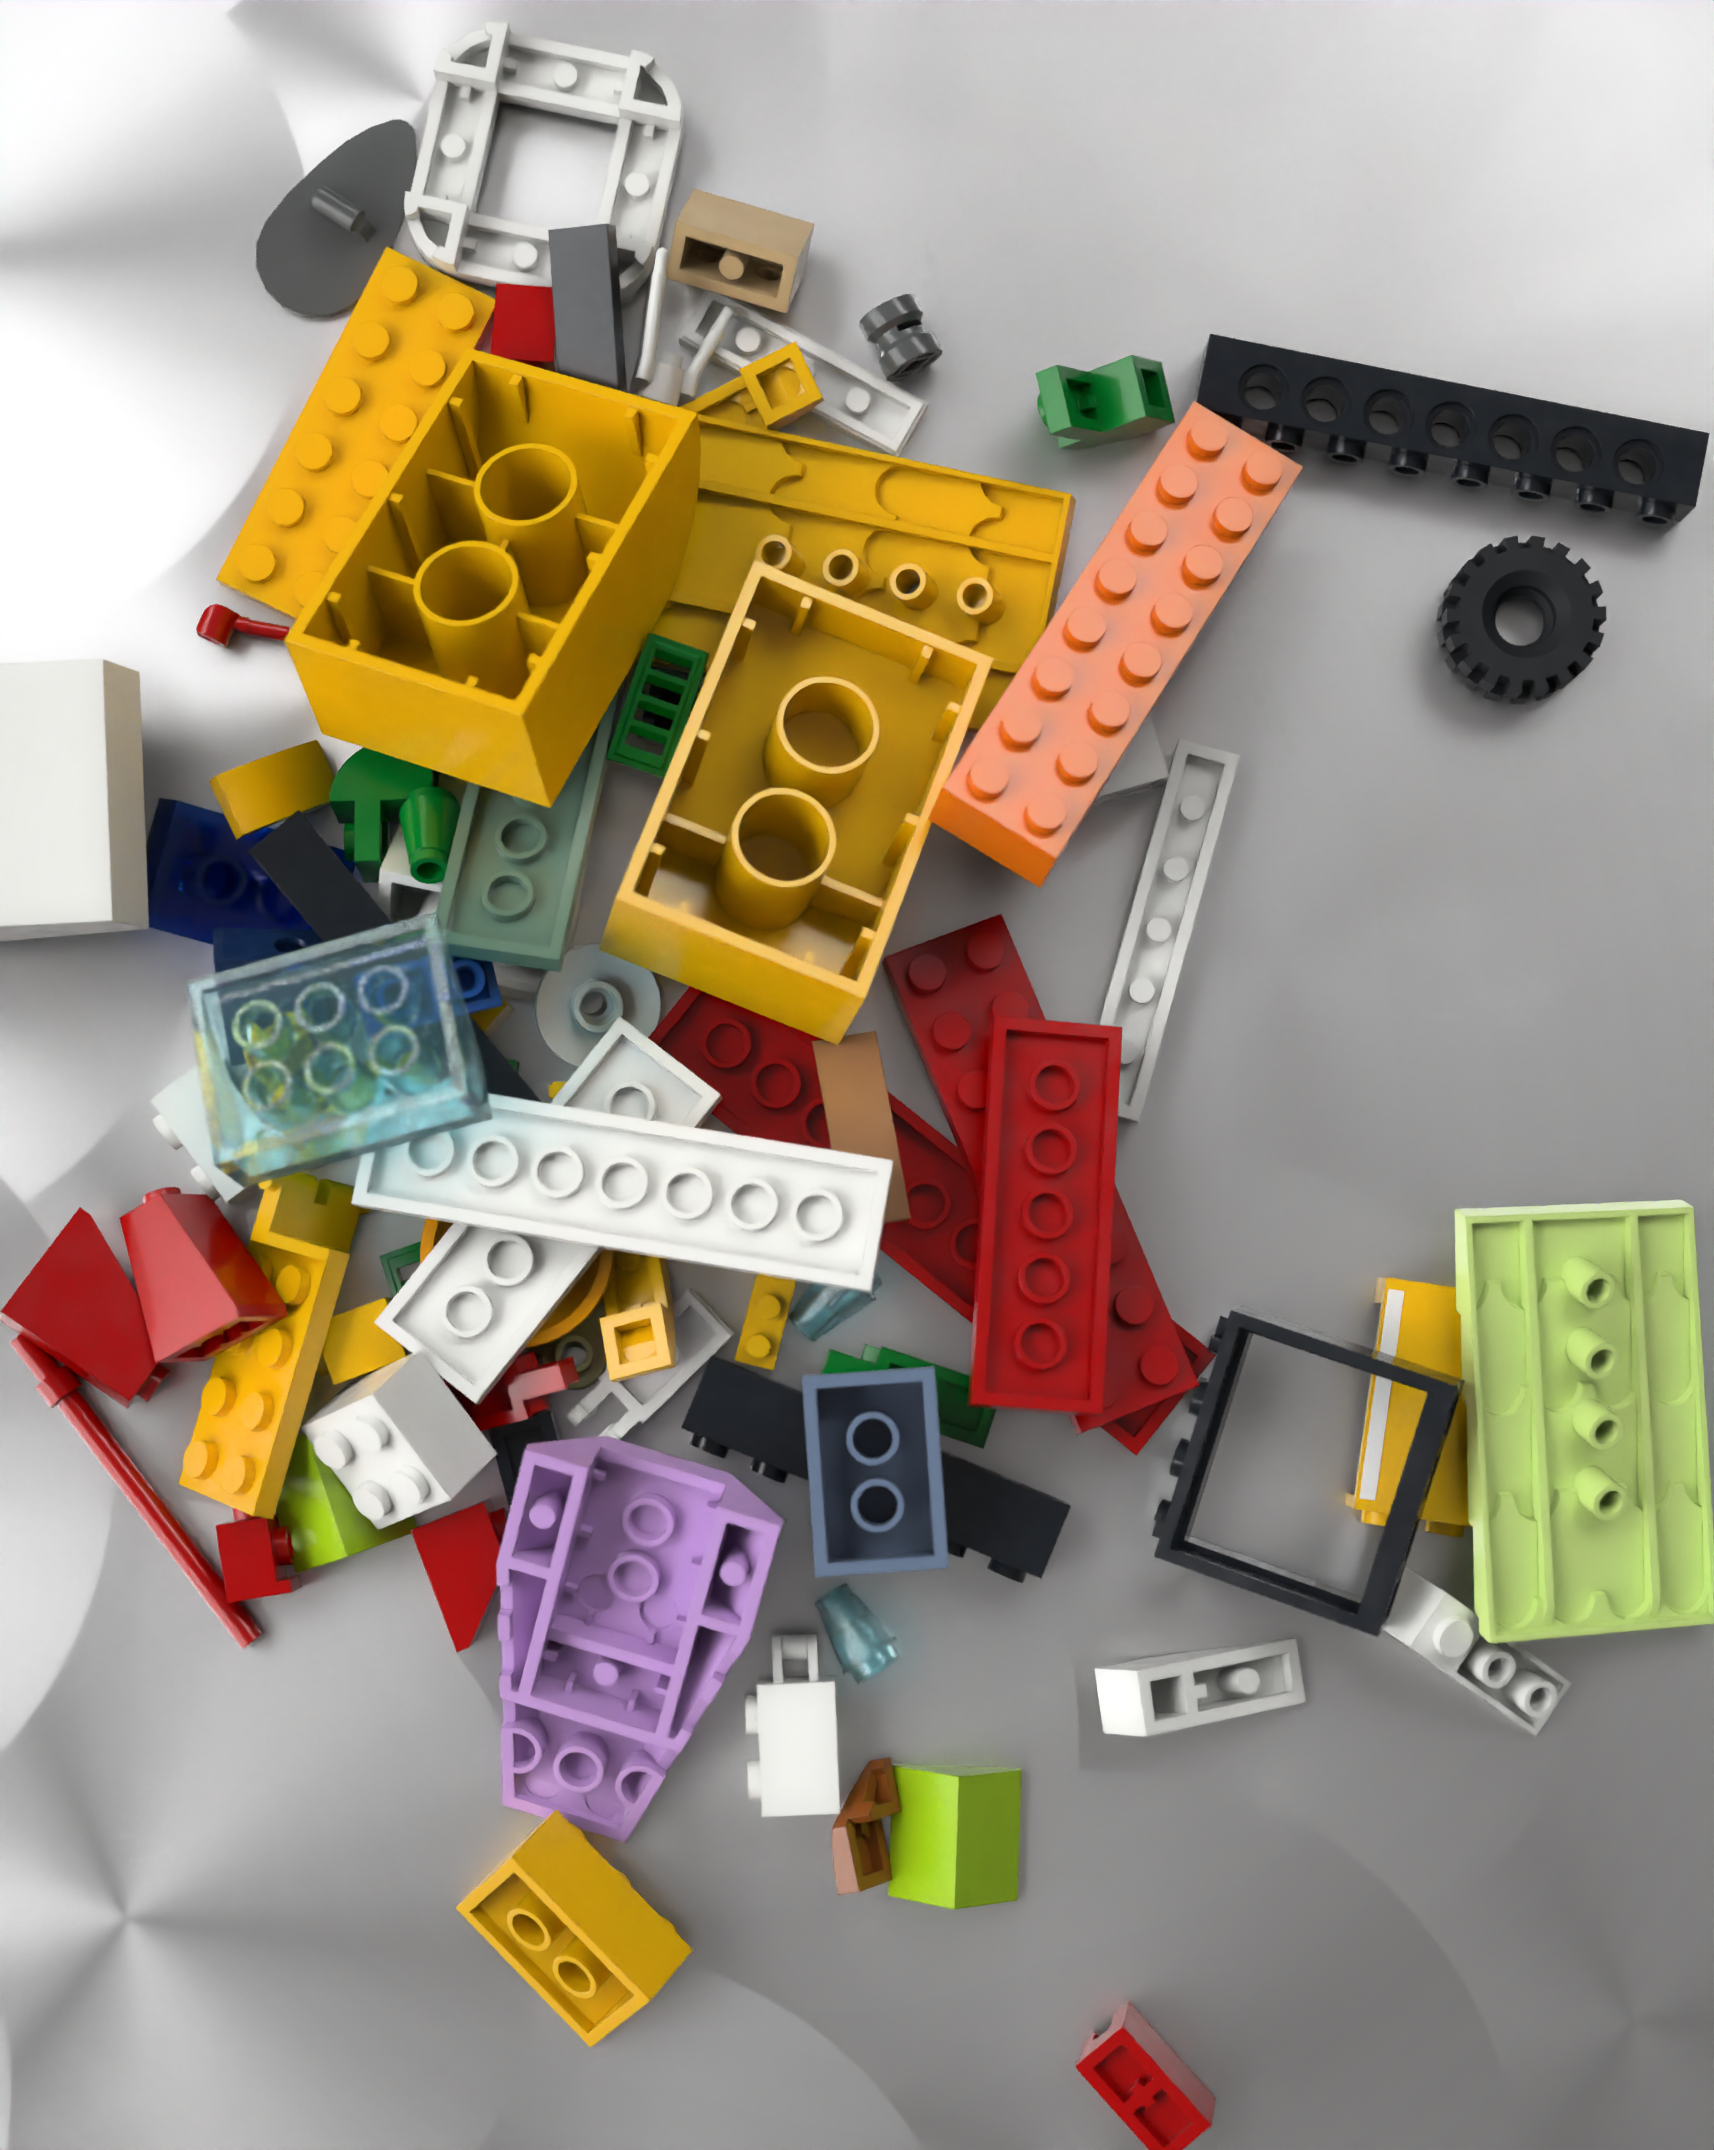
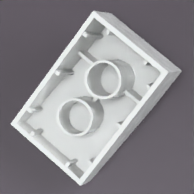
(71, 800)

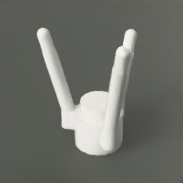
(659, 371)

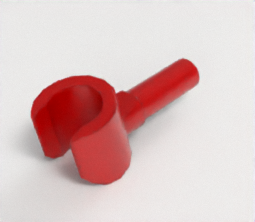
(220, 622)

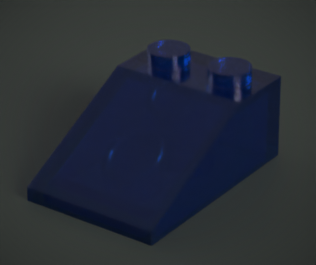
(209, 879)

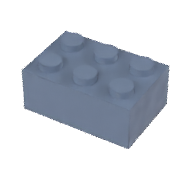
(875, 1471)

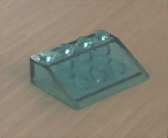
(335, 1051)

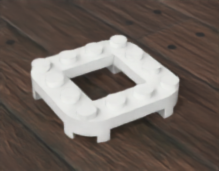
(557, 78)

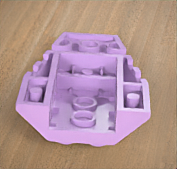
(618, 1620)

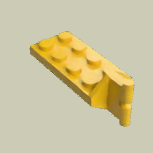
(264, 1382)

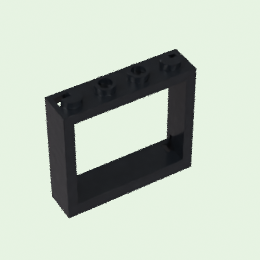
(1195, 1458)

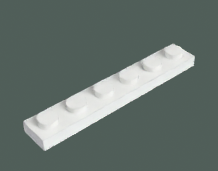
(1165, 911)

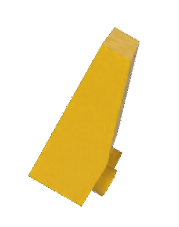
(796, 804)

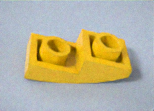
(274, 788)

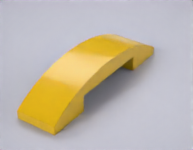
(767, 393)
(638, 1317)

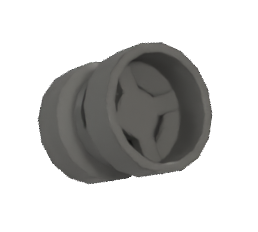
(900, 337)

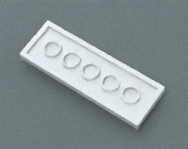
(493, 1289)

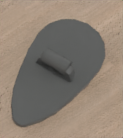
(338, 222)

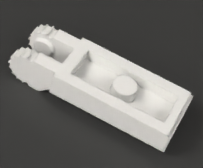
(697, 1338)

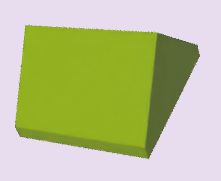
(323, 1513)
(955, 1835)

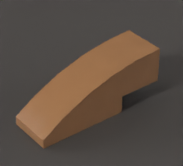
(860, 1108)

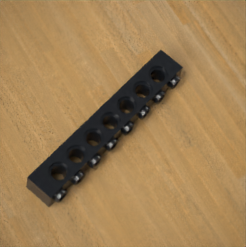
(1667, 453)

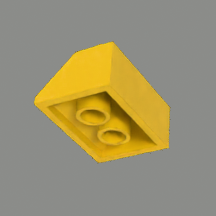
(575, 1929)

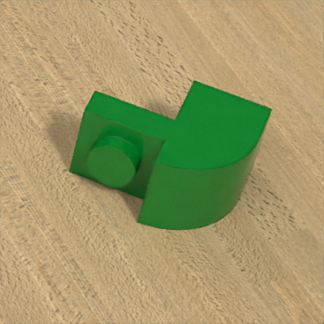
(1105, 403)
(369, 797)

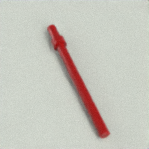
(61, 1389)

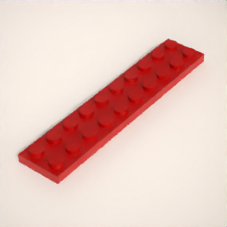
(775, 1095)

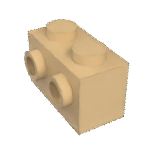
(739, 250)

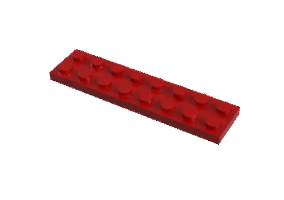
(948, 1001)

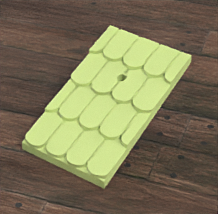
(1585, 1418)

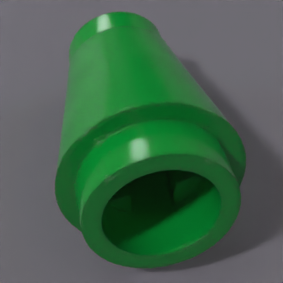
(428, 830)

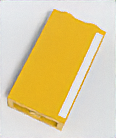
(1424, 1328)

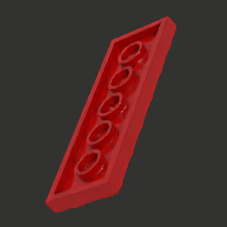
(1045, 1217)

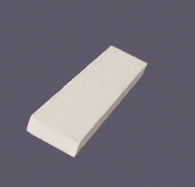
(853, 397)

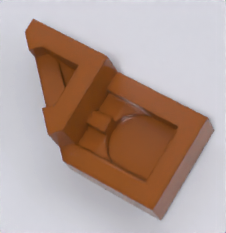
(858, 1833)

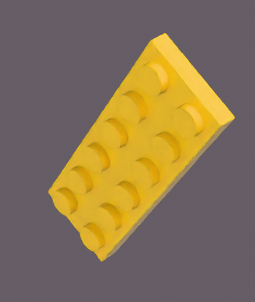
(354, 427)

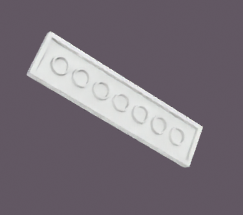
(644, 1191)

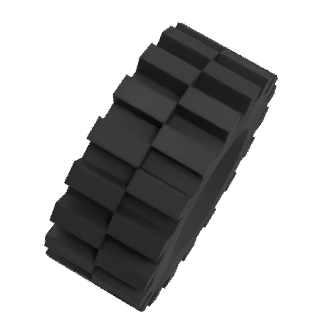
(1547, 581)

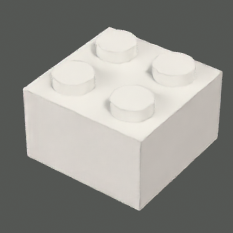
(398, 1441)

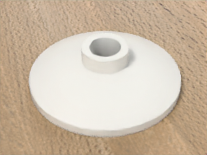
(625, 991)

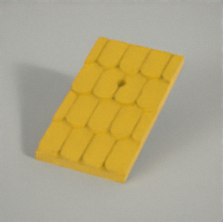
(869, 532)

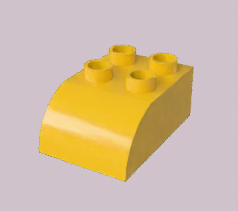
(503, 576)

